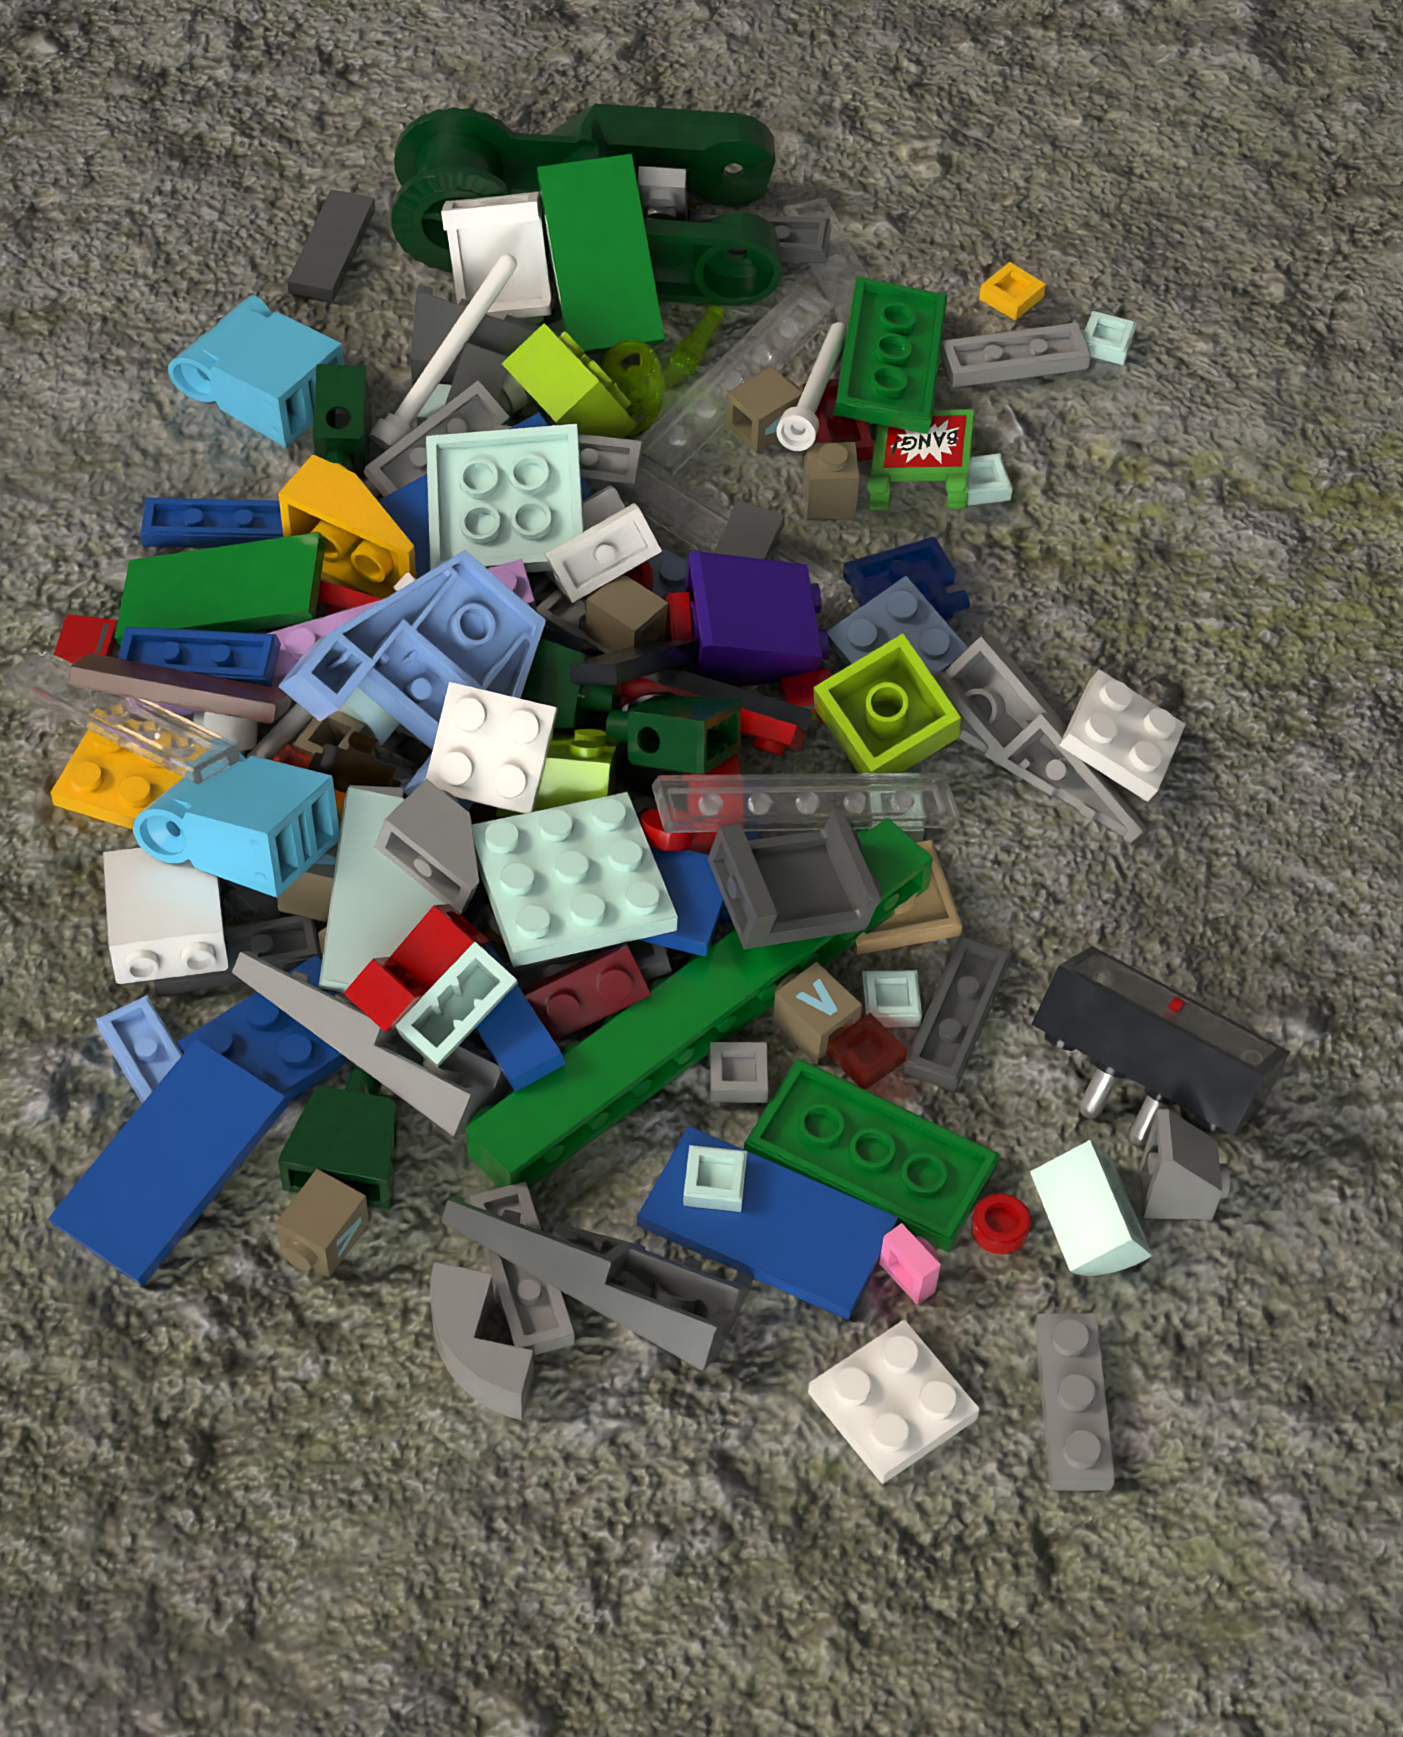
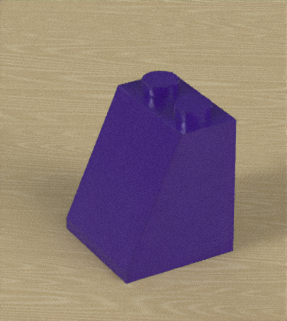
(753, 619)

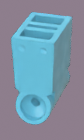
(258, 369)
(246, 824)

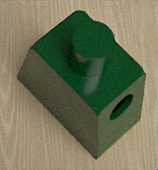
(342, 436)
(551, 685)
(679, 732)
(347, 1137)

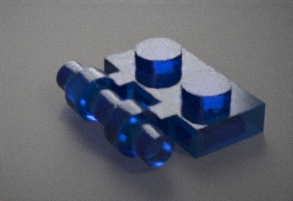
(924, 566)

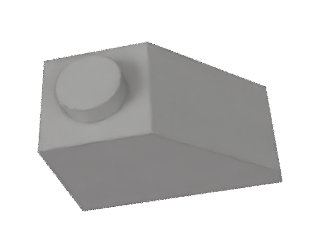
(433, 844)
(1181, 1171)

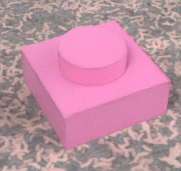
(910, 1263)

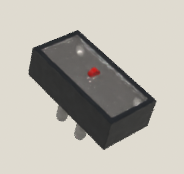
(1158, 1040)

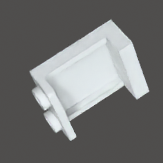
(497, 226)
(611, 544)
(161, 918)

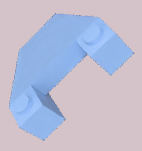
(407, 648)

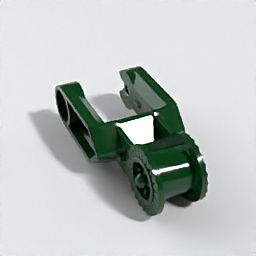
(477, 156)

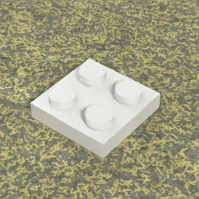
(1123, 735)
(491, 748)
(893, 1401)

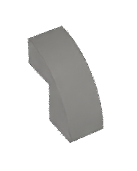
(487, 1370)

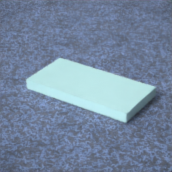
(371, 897)

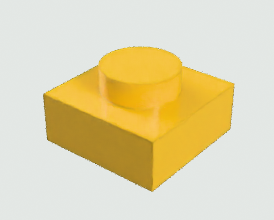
(1012, 291)

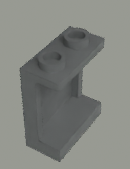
(794, 883)

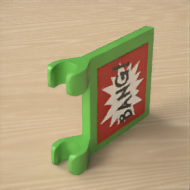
(917, 456)

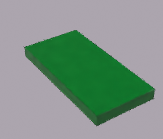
(600, 252)
(891, 355)
(225, 587)
(874, 1152)

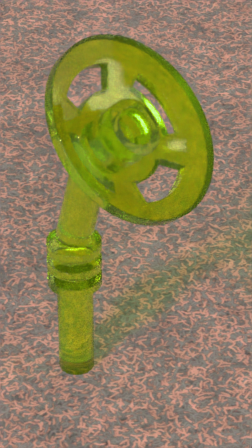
(647, 386)

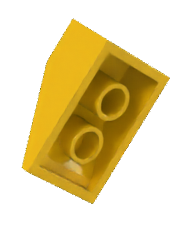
(361, 539)

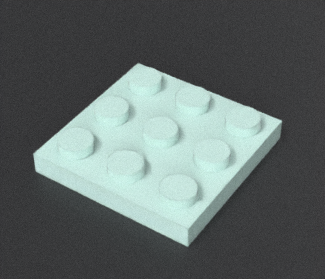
(504, 494)
(572, 879)

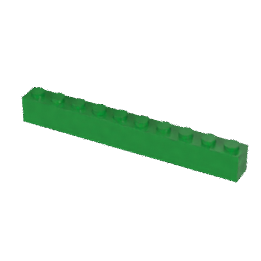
(668, 1032)

